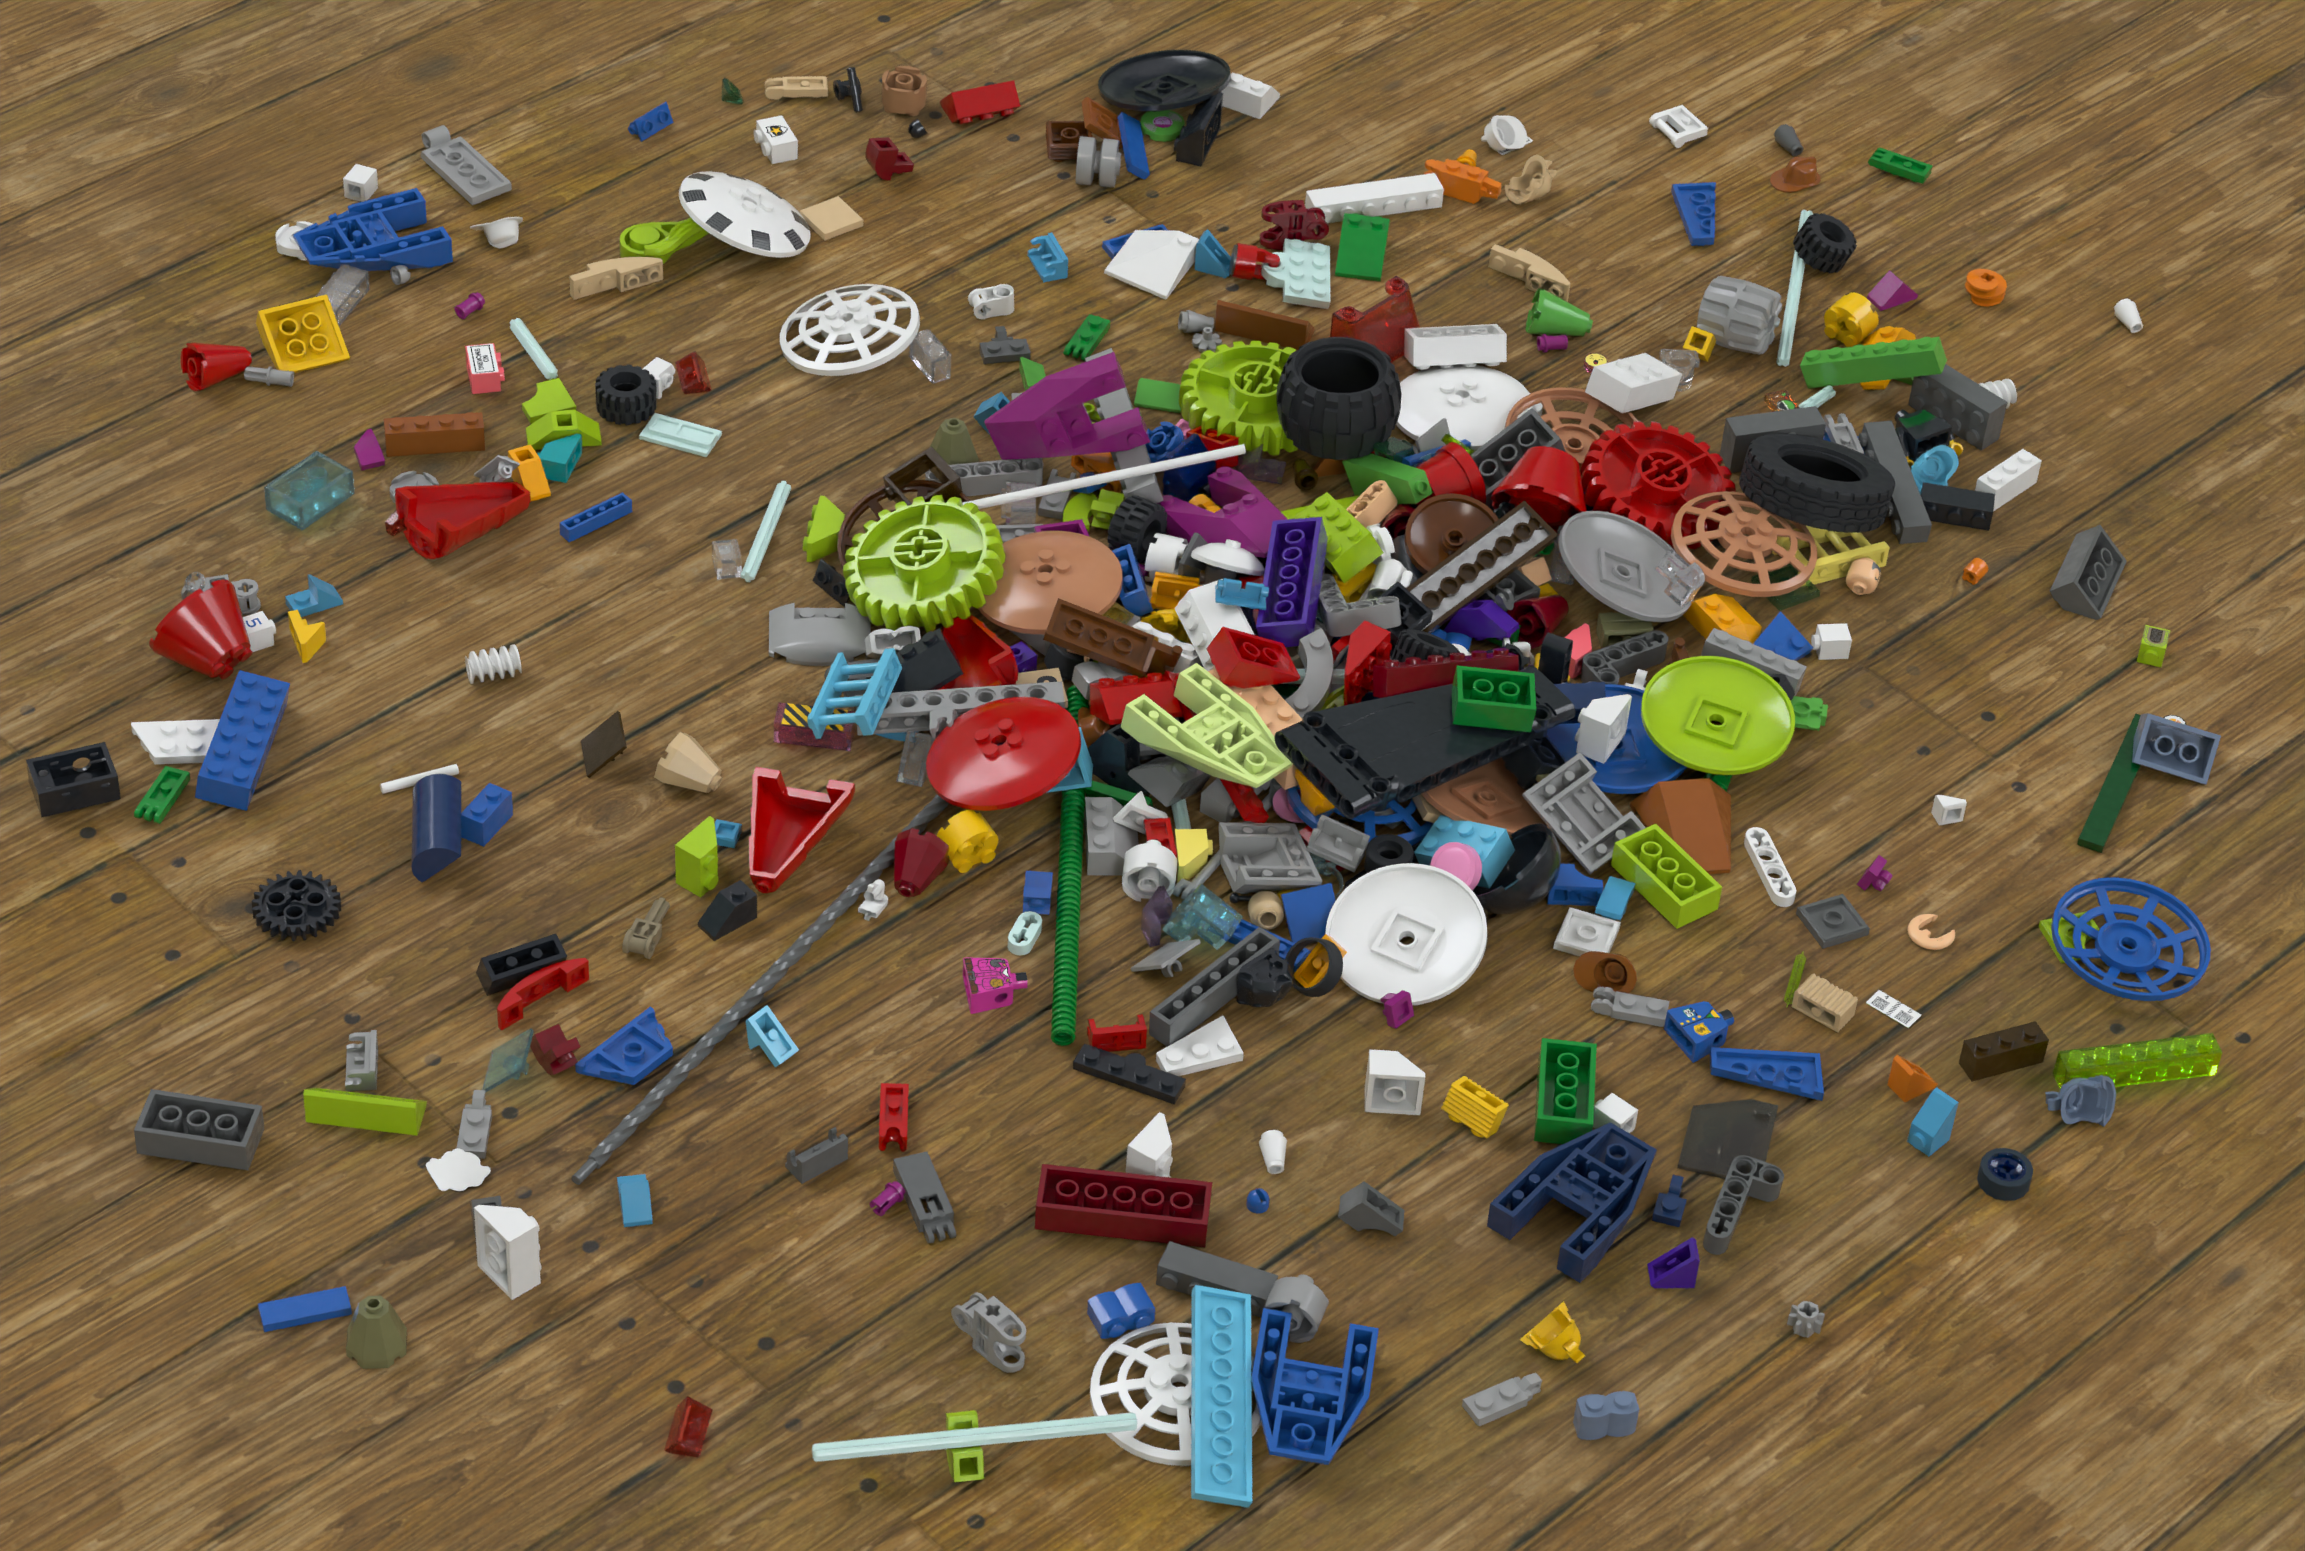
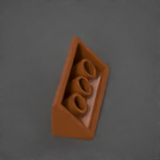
(1262, 325)

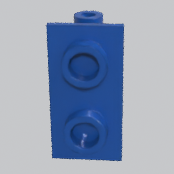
(651, 122)

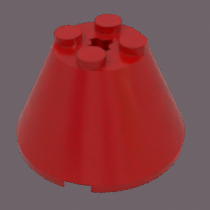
(205, 632)

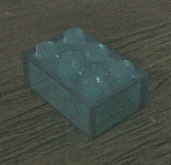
(309, 490)

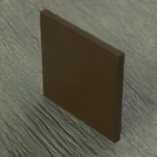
(603, 744)

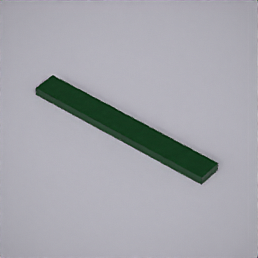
(2112, 795)

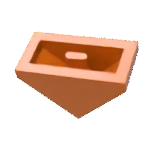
(1909, 1079)

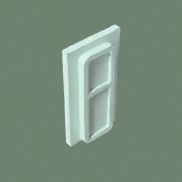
(680, 435)

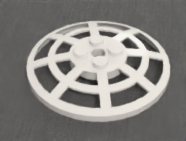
(849, 322)
(1157, 1390)

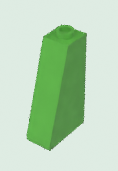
(1405, 481)

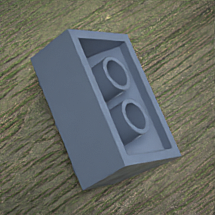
(2174, 748)

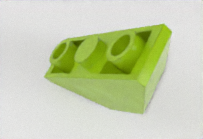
(560, 425)
(823, 530)

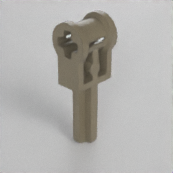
(646, 933)

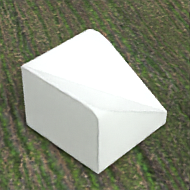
(1948, 809)

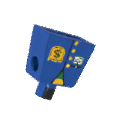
(1698, 1028)

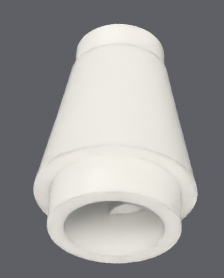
(2128, 314)
(1273, 1150)

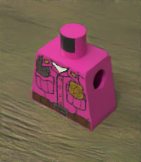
(990, 983)

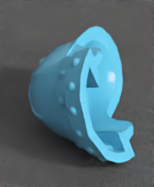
(1935, 466)

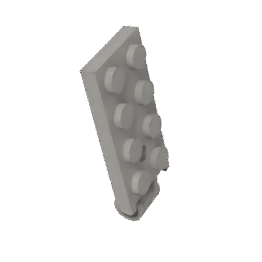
(462, 166)

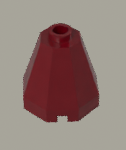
(918, 861)

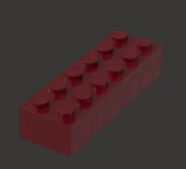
(1123, 1205)

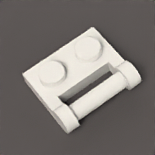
(1683, 121)

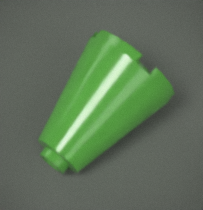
(1556, 316)

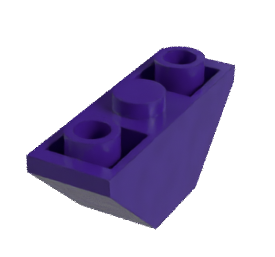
(1482, 620)

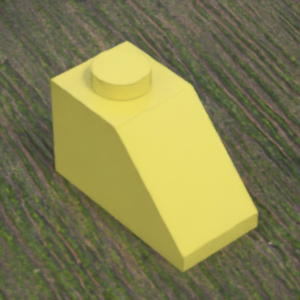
(1192, 851)

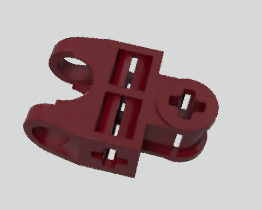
(1292, 223)

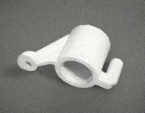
(1386, 575)

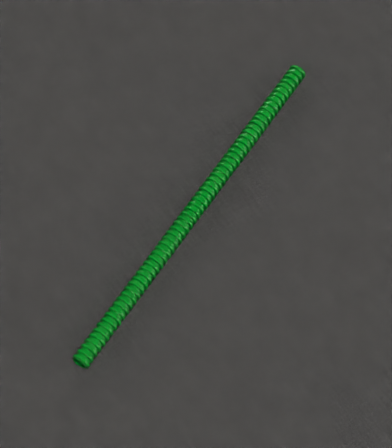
(1068, 902)

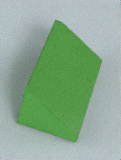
(1030, 372)
(1158, 395)

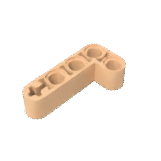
(1373, 504)

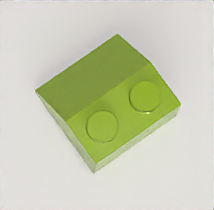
(697, 859)

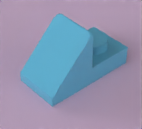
(767, 1032)

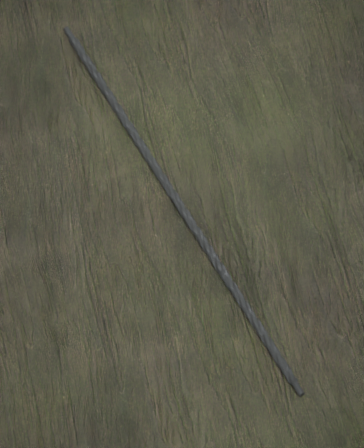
(751, 997)

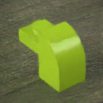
(1105, 507)
(964, 1462)

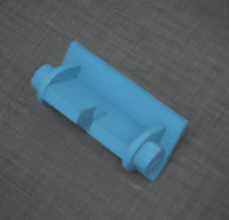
(1230, 593)

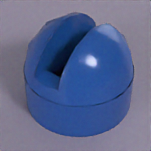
(1254, 1203)

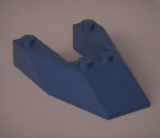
(1592, 1175)

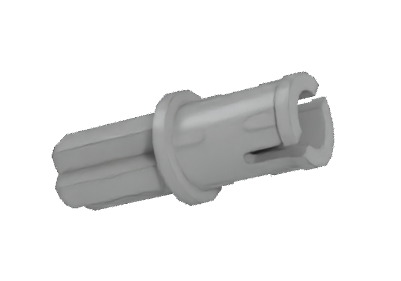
(269, 375)

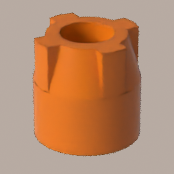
(1975, 570)

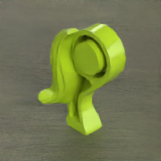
(659, 238)

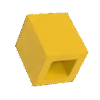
(1700, 341)

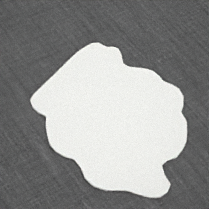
(457, 1170)

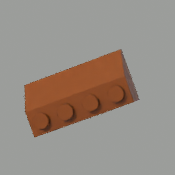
(434, 434)

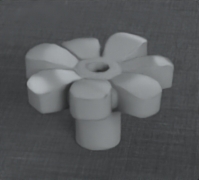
(1206, 340)

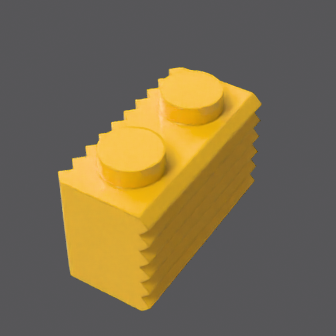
(1474, 1107)

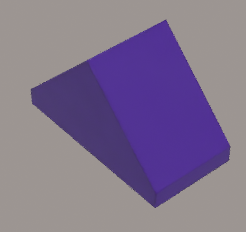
(1676, 1267)

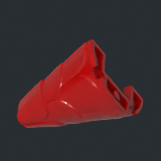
(454, 514)
(980, 654)
(788, 824)

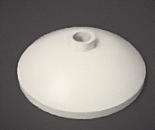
(1229, 557)

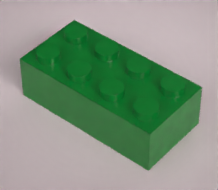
(1564, 1090)

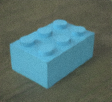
(1489, 841)

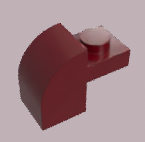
(885, 158)
(554, 1050)

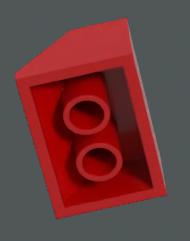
(981, 102)
(1110, 697)

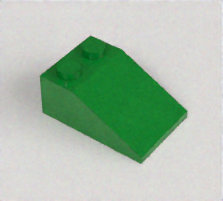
(1362, 247)

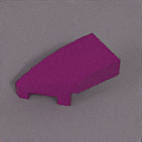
(368, 451)

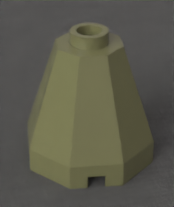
(954, 443)
(376, 1334)

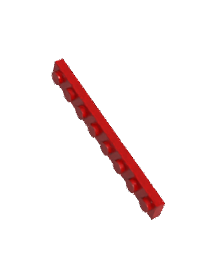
(1243, 796)

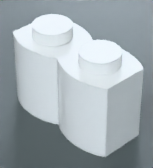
(887, 639)

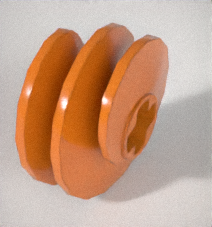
(1985, 287)

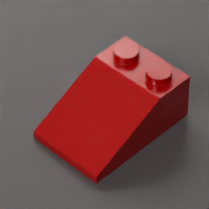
(1250, 660)

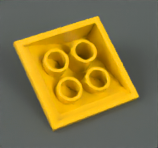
(302, 335)

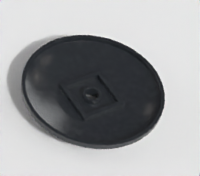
(1164, 80)

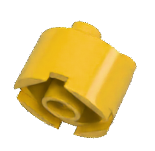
(1850, 319)
(969, 840)

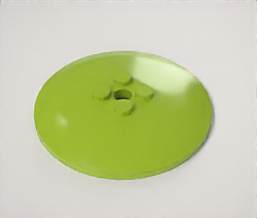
(1704, 689)

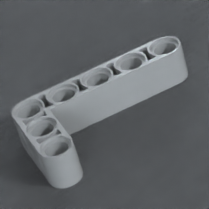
(991, 476)
(1343, 617)

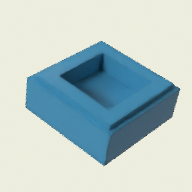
(727, 833)

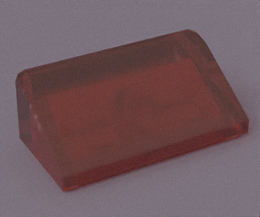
(693, 374)
(688, 1428)

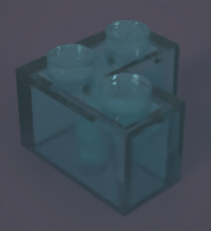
(1203, 915)

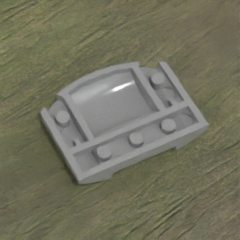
(817, 634)

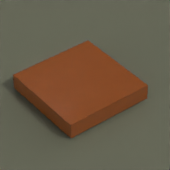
(1101, 120)

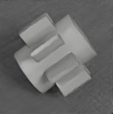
(1805, 1319)

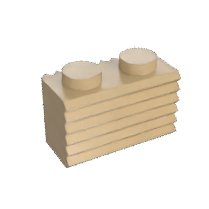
(1825, 1002)

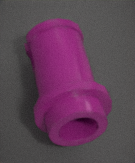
(474, 302)
(1551, 342)
(886, 1199)

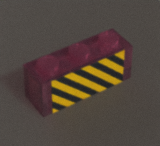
(793, 728)

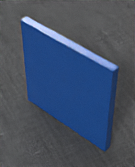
(1308, 911)

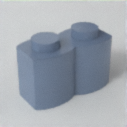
(1606, 1415)

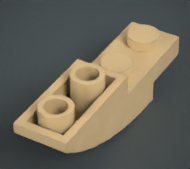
(1531, 269)
(612, 273)

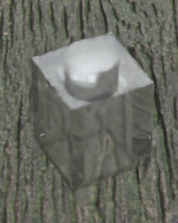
(726, 559)

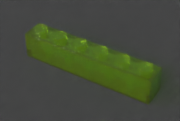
(2142, 1060)

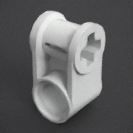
(994, 301)

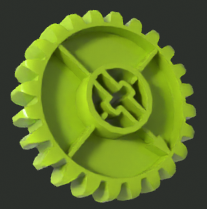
(1237, 394)
(924, 563)

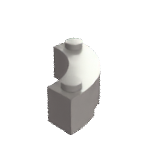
(1318, 665)

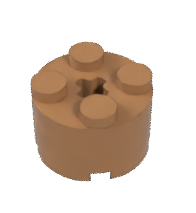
(904, 91)

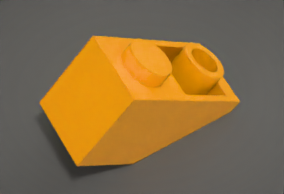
(530, 472)

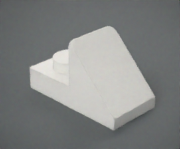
(1135, 812)

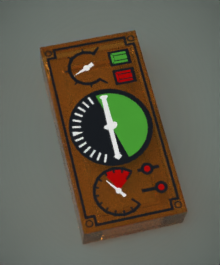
(1780, 401)

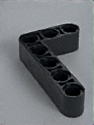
(1555, 658)

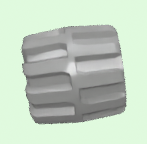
(1740, 314)

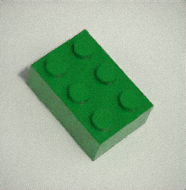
(1493, 698)

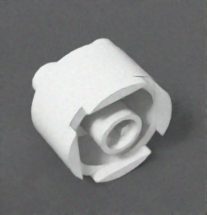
(1164, 555)
(1148, 868)

